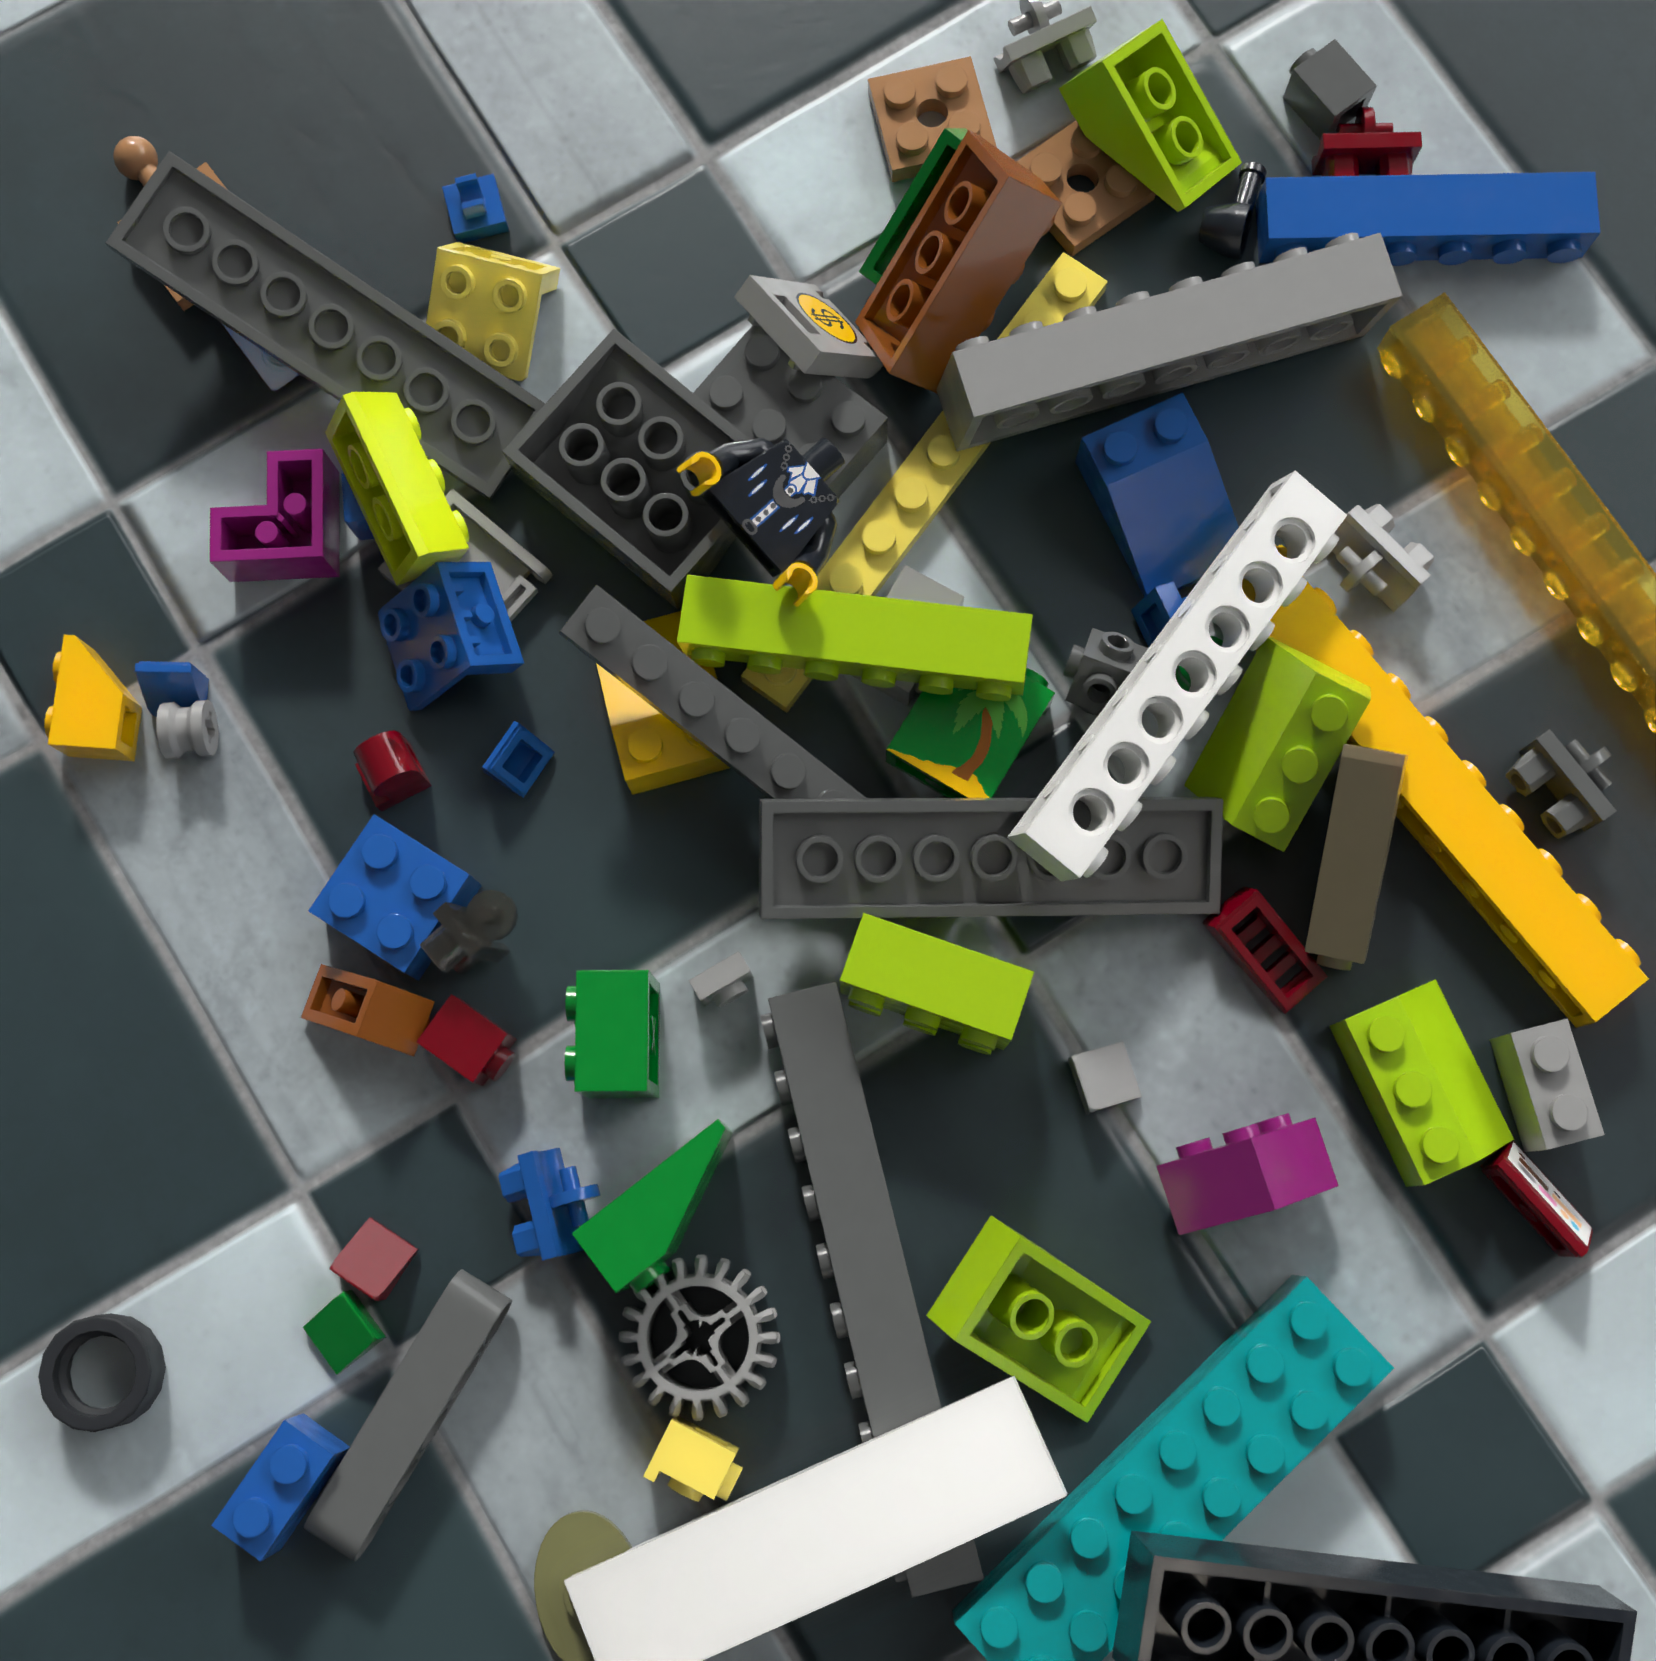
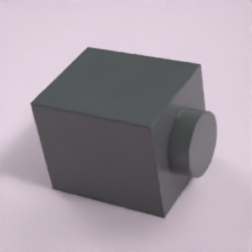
(1327, 88)

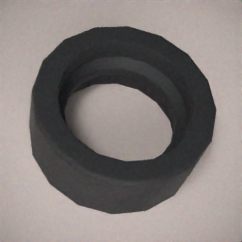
(57, 1362)

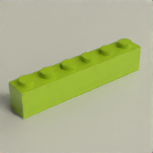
(855, 636)

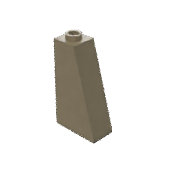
(1355, 855)

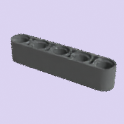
(407, 1415)

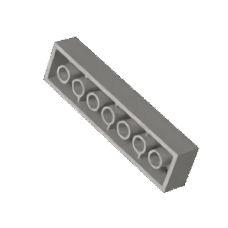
(1166, 339)

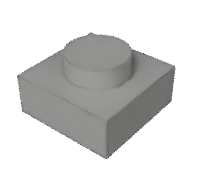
(722, 981)

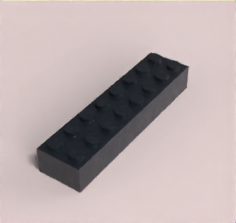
(1297, 1605)

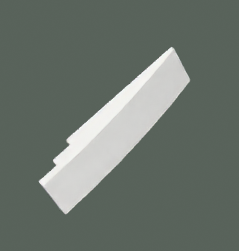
(820, 1533)

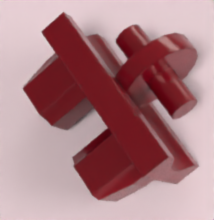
(1366, 149)

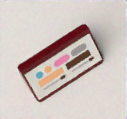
(1538, 1201)

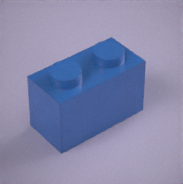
(281, 1486)

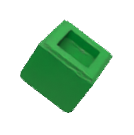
(343, 1331)

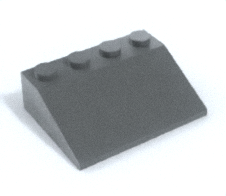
(610, 462)

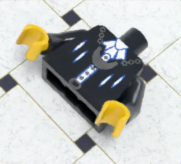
(774, 503)

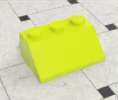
(396, 483)

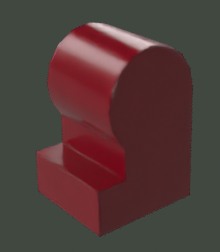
(390, 769)

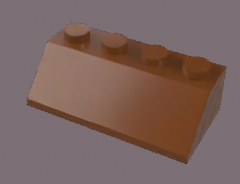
(956, 261)

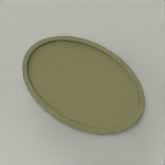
(569, 1547)

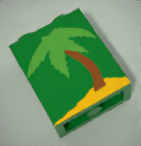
(967, 742)

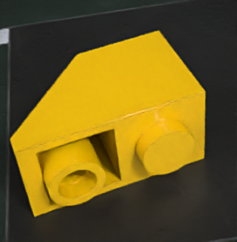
(91, 707)

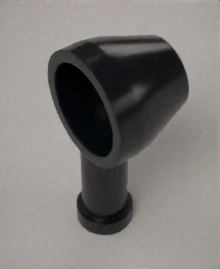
(1228, 225)

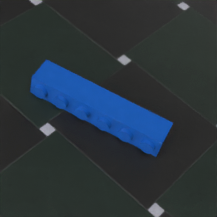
(1434, 215)

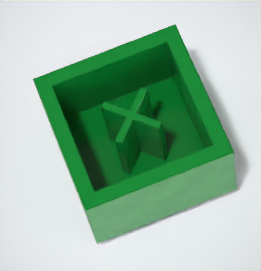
(614, 1034)

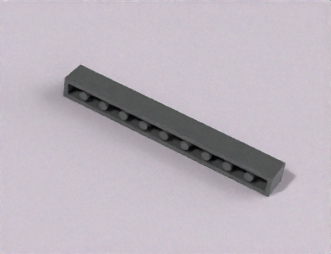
(860, 1235)

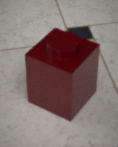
(468, 1042)

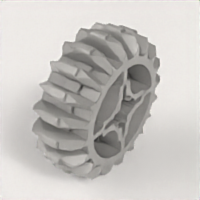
(658, 1366)

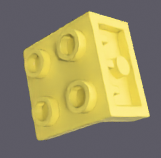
(489, 304)

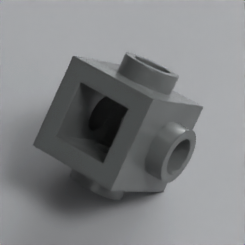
(1100, 669)

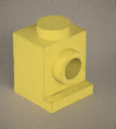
(695, 1461)

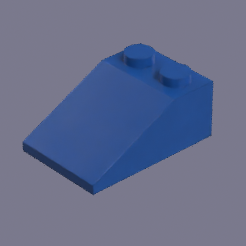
(1159, 493)

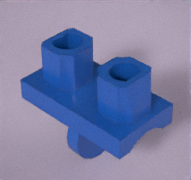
(553, 1200)

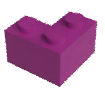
(289, 535)
(1250, 1175)

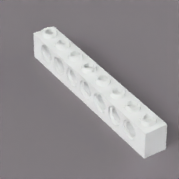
(1308, 527)

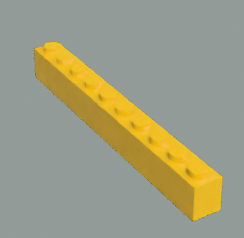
(1468, 832)

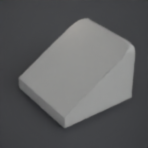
(1104, 1077)

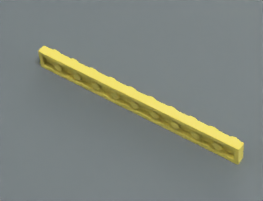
(923, 482)

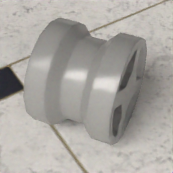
(187, 729)

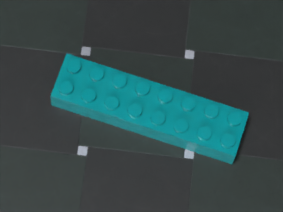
(1180, 1473)

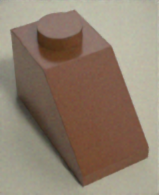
(368, 1009)

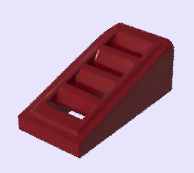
(1231, 913)

